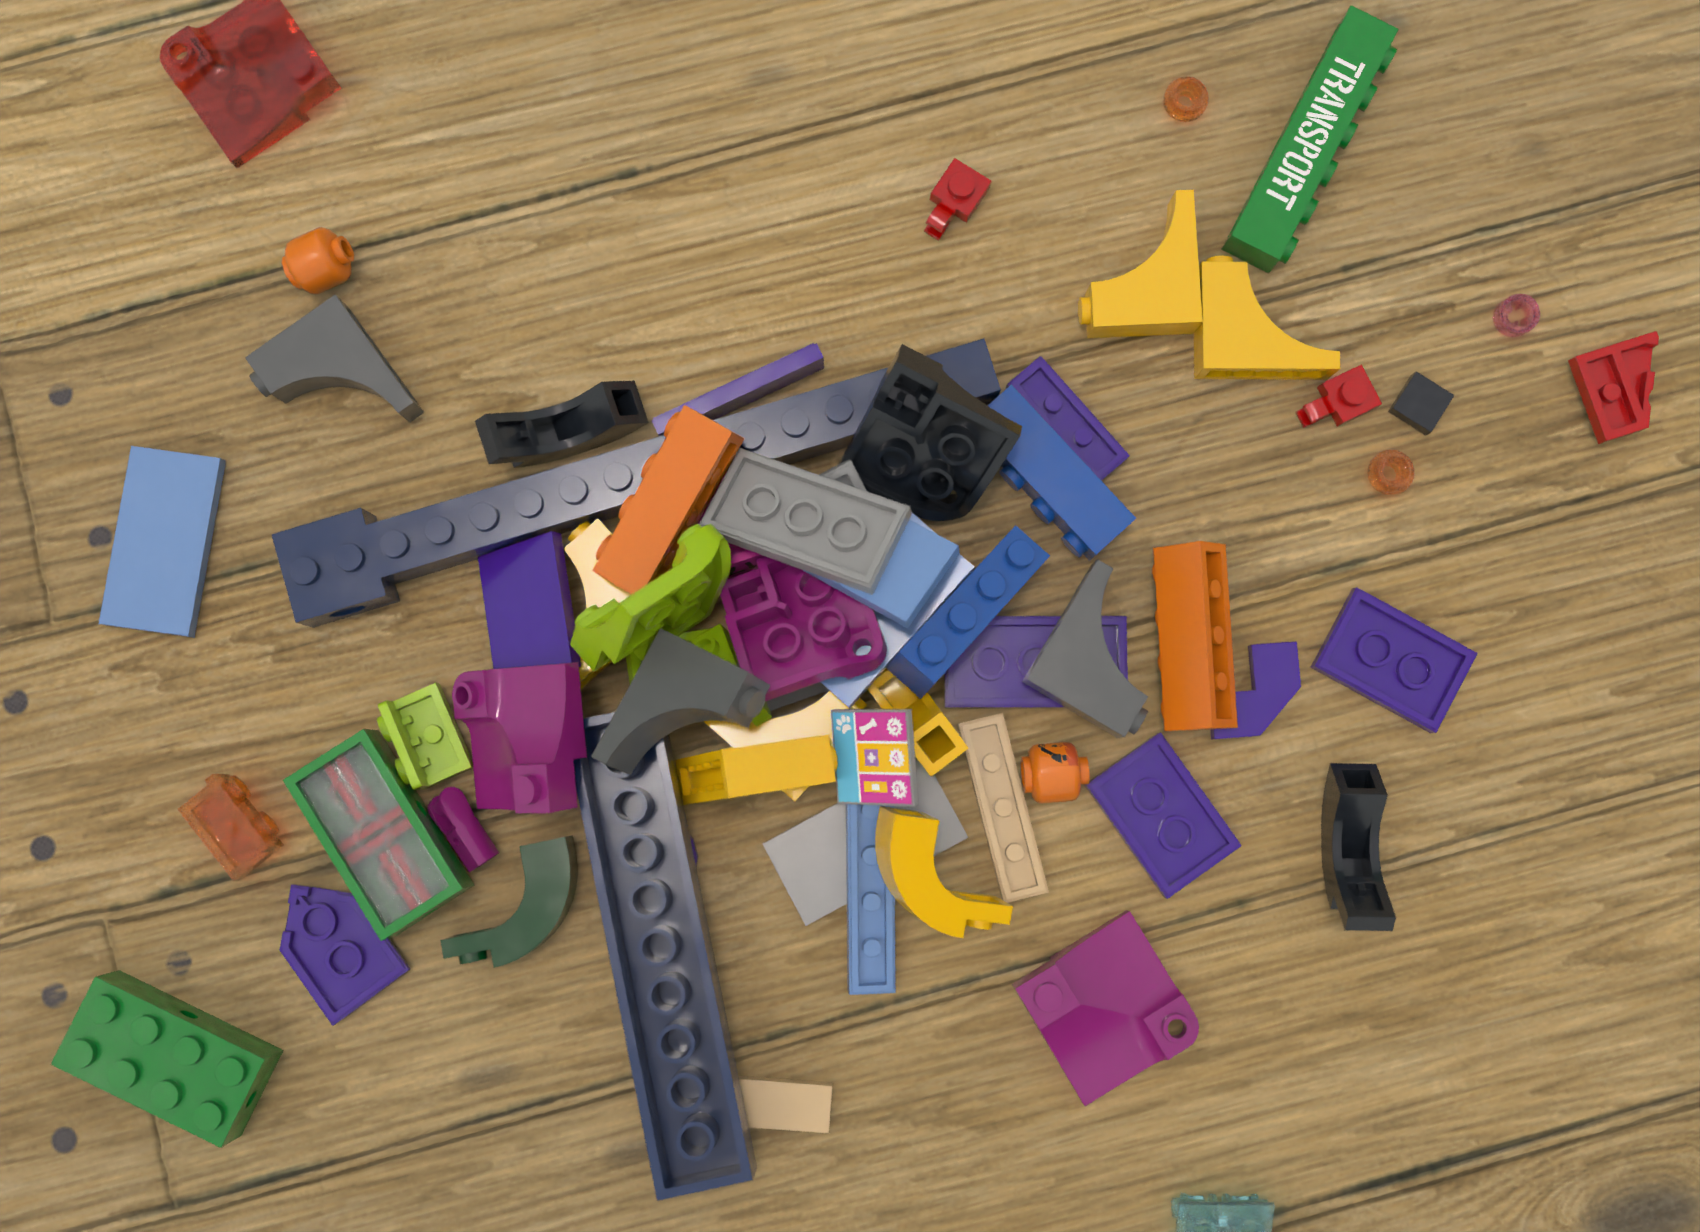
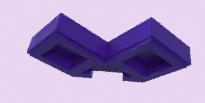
(1273, 683)

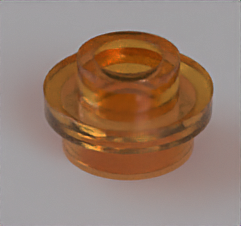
(1192, 89)
(1400, 463)

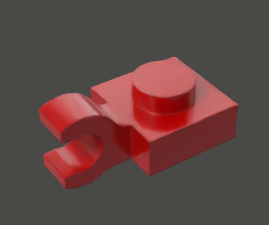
(956, 195)
(1342, 398)

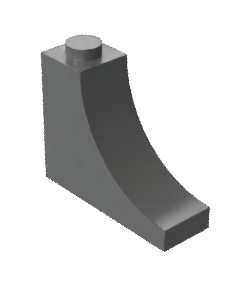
(326, 352)
(1078, 668)
(674, 689)

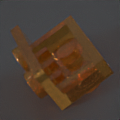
(231, 825)

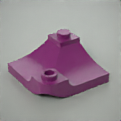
(798, 628)
(523, 735)
(1107, 1007)

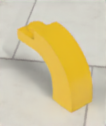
(934, 736)
(906, 863)

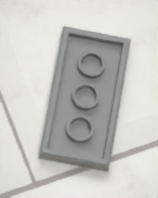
(807, 520)
(813, 853)

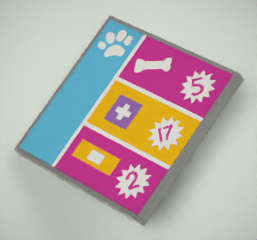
(875, 757)

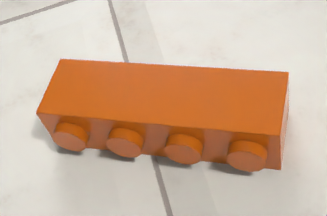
(668, 501)
(1194, 637)

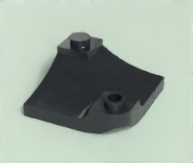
(929, 439)

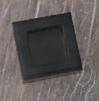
(1421, 403)

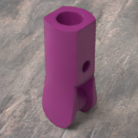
(462, 828)

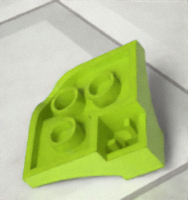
(669, 602)

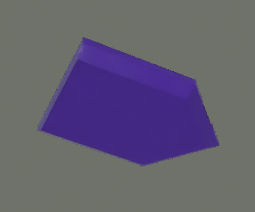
(337, 951)

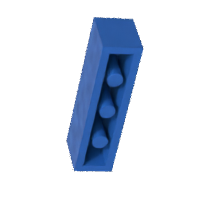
(1059, 481)
(967, 612)

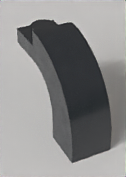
(565, 429)
(1350, 847)

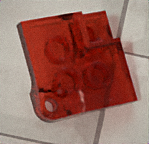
(248, 76)

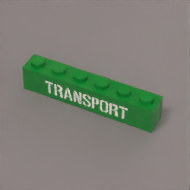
(1310, 140)

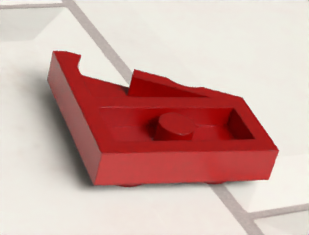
(1617, 386)

